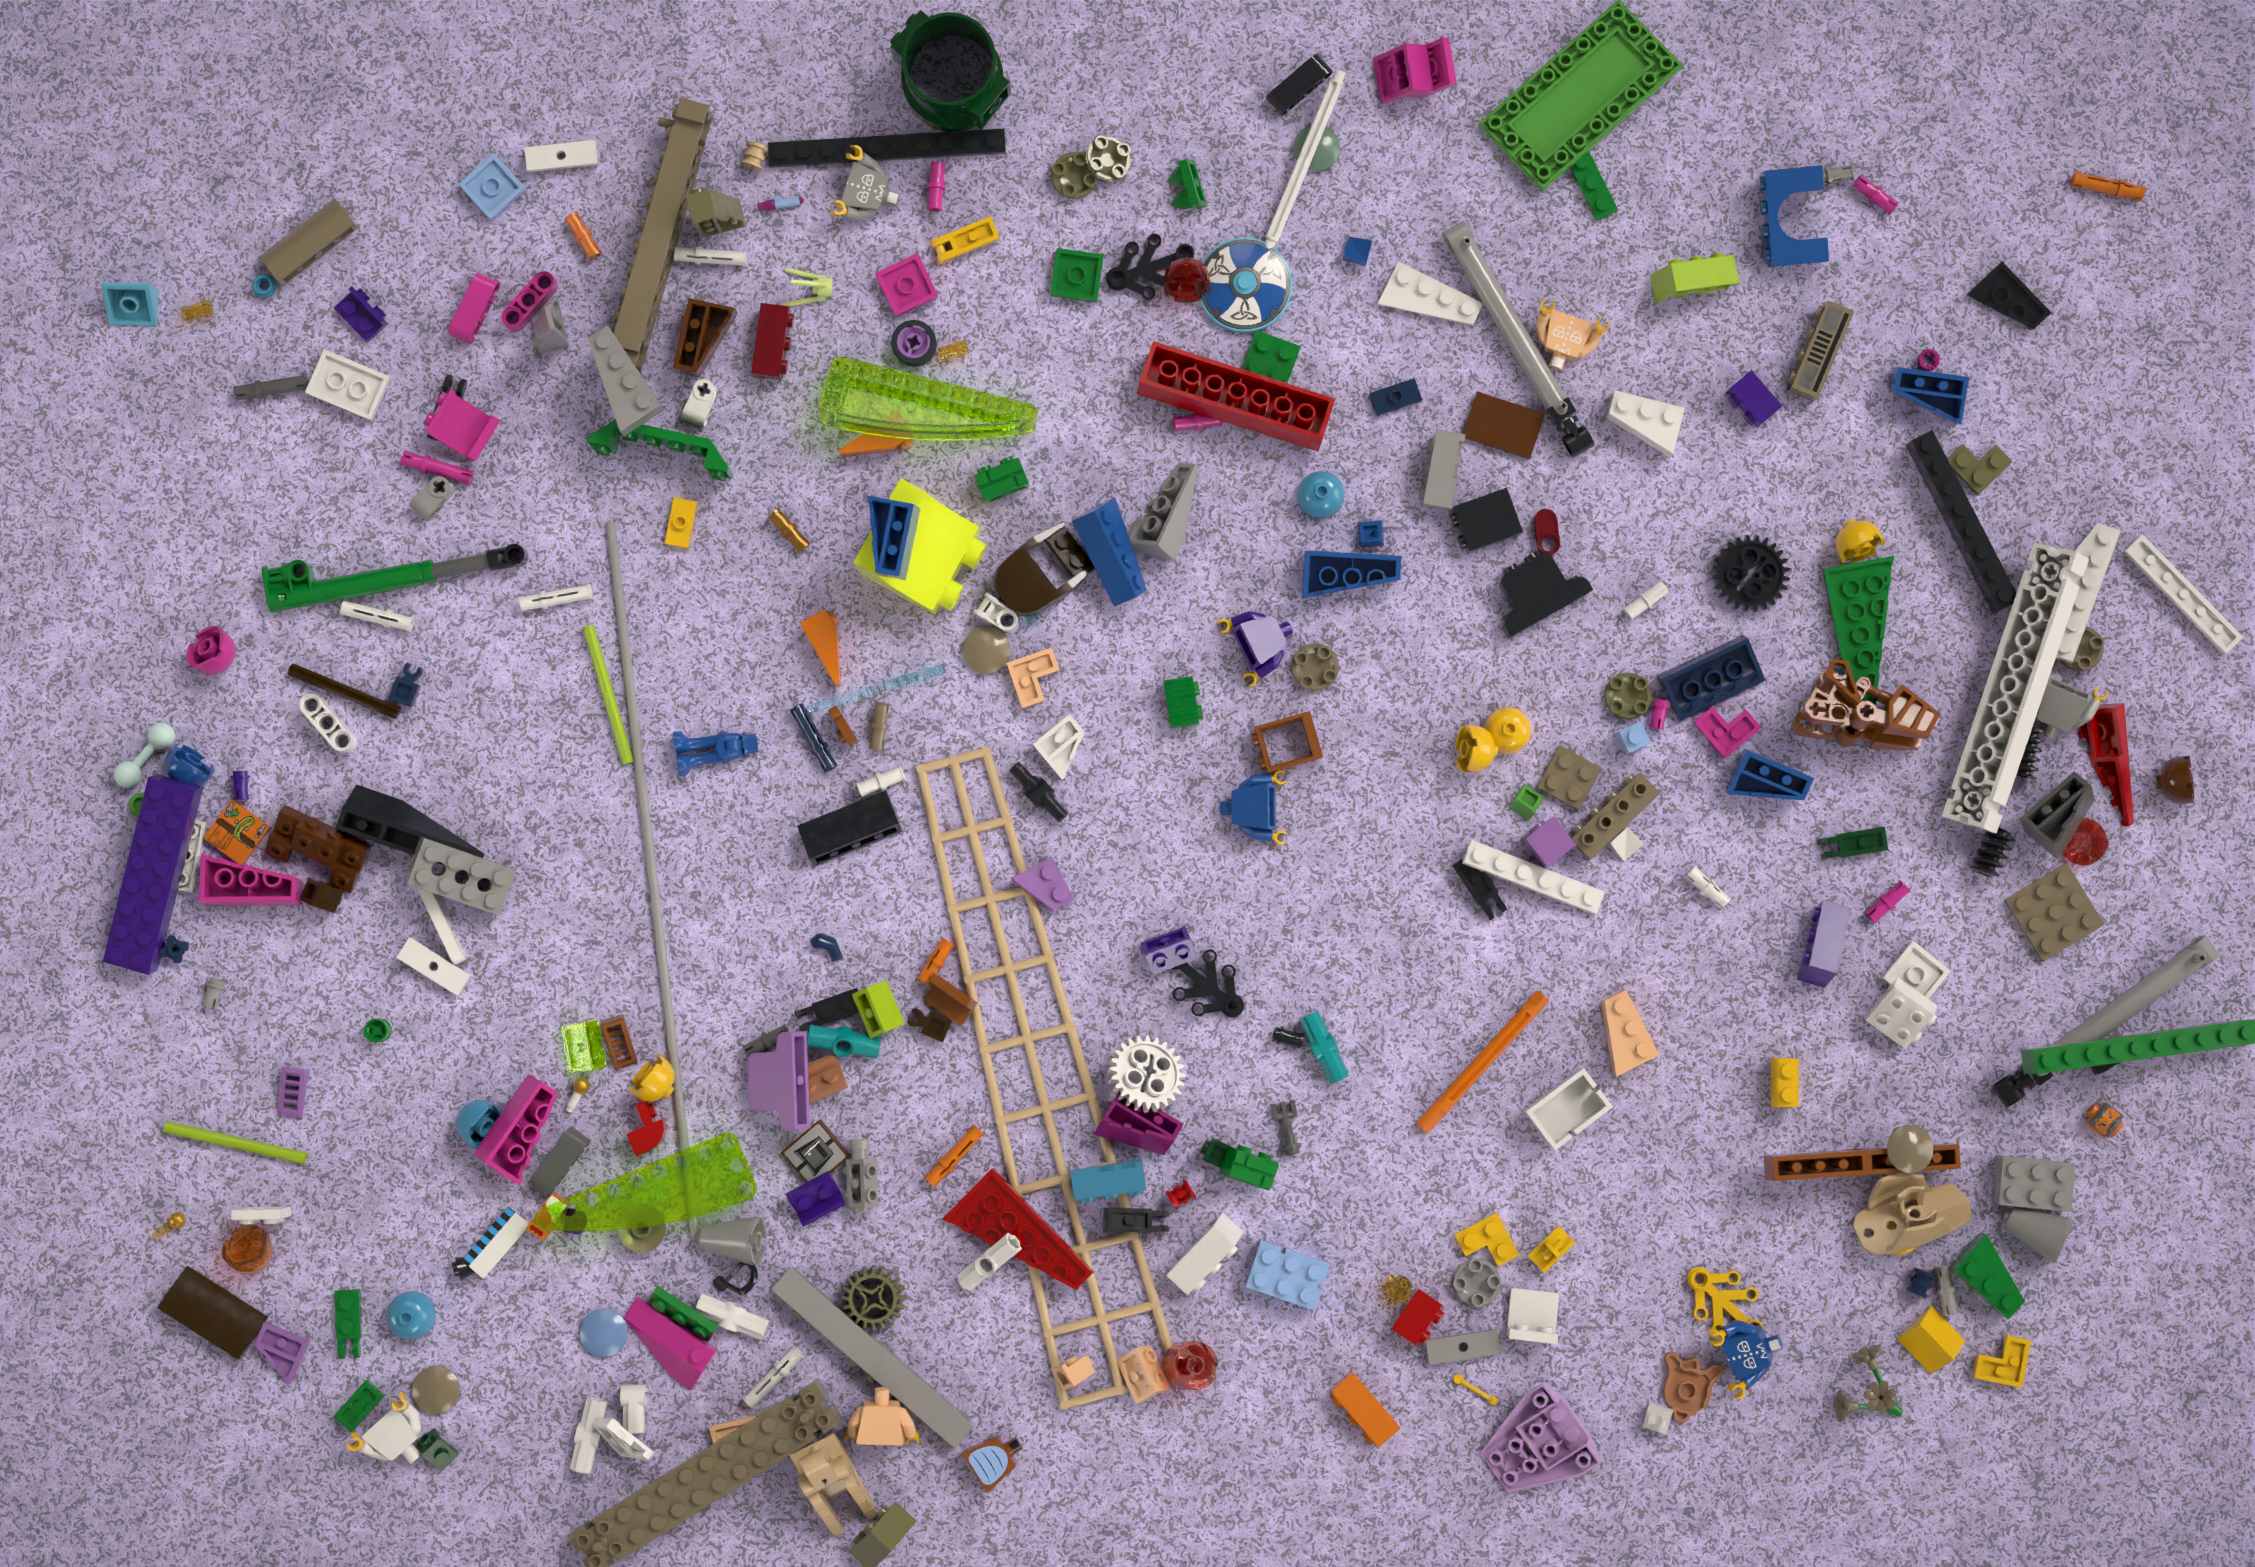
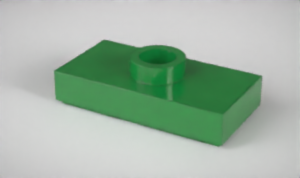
(359, 1405)

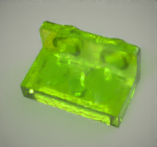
(583, 1047)

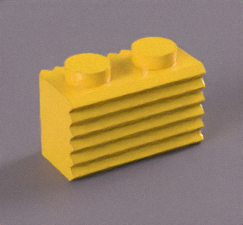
(1784, 1082)

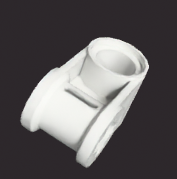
(699, 407)
(993, 612)

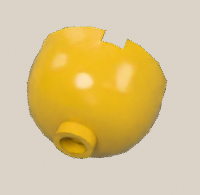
(1858, 540)
(1509, 729)
(1475, 748)
(653, 1080)

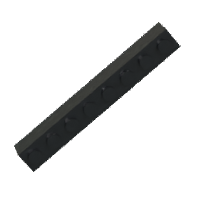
(1962, 521)

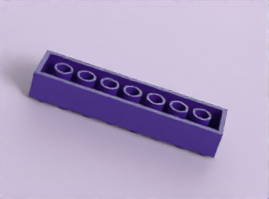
(152, 874)

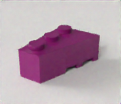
(1135, 1128)

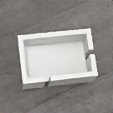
(1567, 1107)

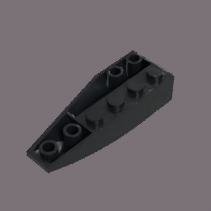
(394, 823)

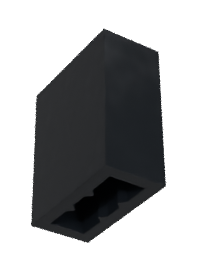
(1485, 521)

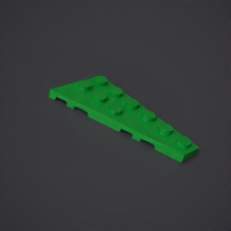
(1859, 614)

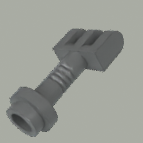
(1285, 1116)

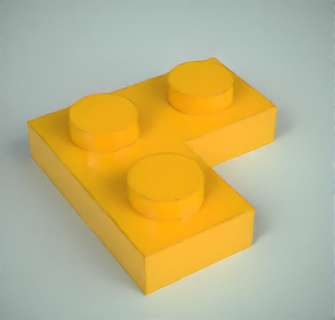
(1488, 1232)
(2009, 1368)

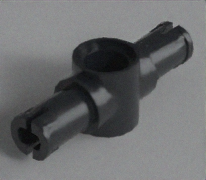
(1038, 792)

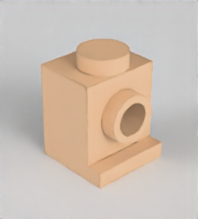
(1073, 1371)

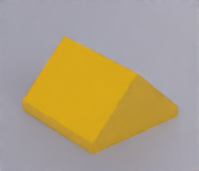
(1931, 1340)

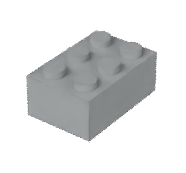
(2033, 1183)

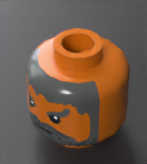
(2104, 1119)

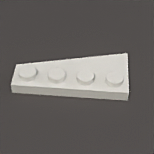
(1423, 295)

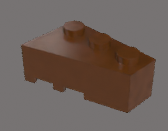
(701, 335)

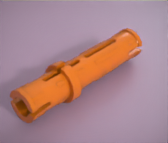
(2104, 185)
(954, 1155)

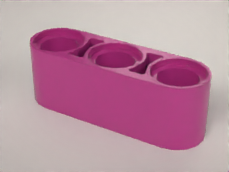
(531, 289)
(473, 307)

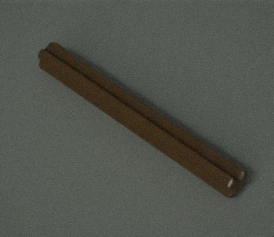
(344, 691)

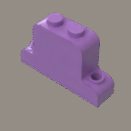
(781, 1081)

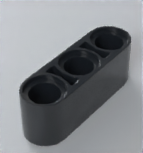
(1299, 83)

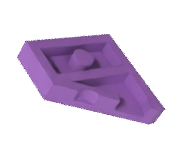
(1045, 884)
(282, 1349)

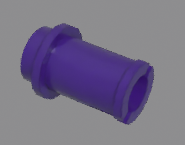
(240, 785)

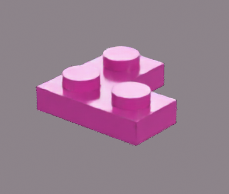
(1725, 736)

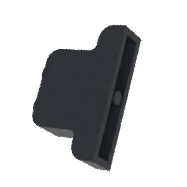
(1537, 591)

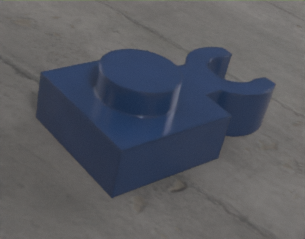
(405, 689)

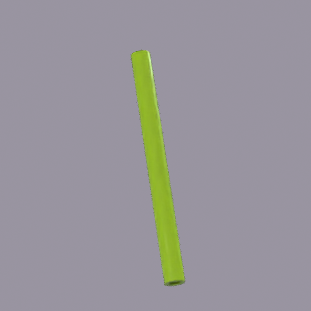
(608, 694)
(235, 1142)

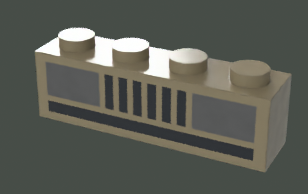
(1820, 350)

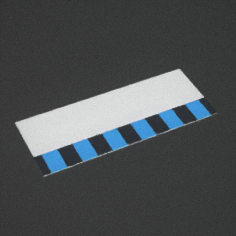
(495, 1242)

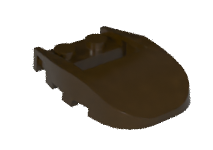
(1026, 586)

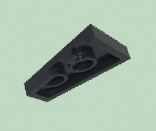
(2010, 296)

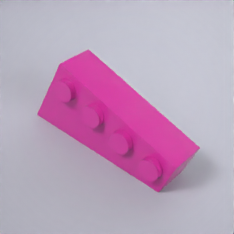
(245, 885)

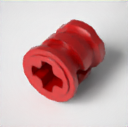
(1180, 1194)

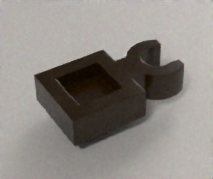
(933, 1025)

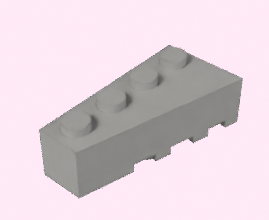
(625, 387)

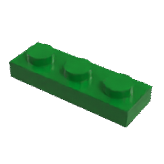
(1593, 187)
(682, 1314)

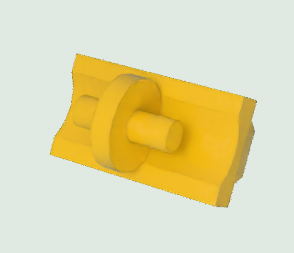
(1551, 1249)

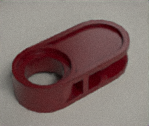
(1546, 527)

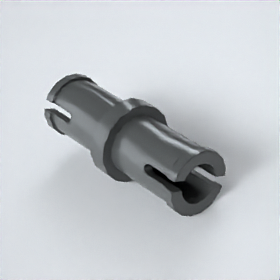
(764, 1042)

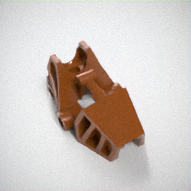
(1897, 726)

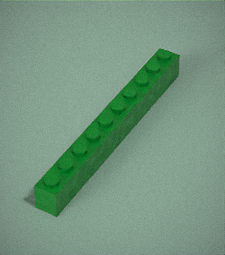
(2138, 1046)

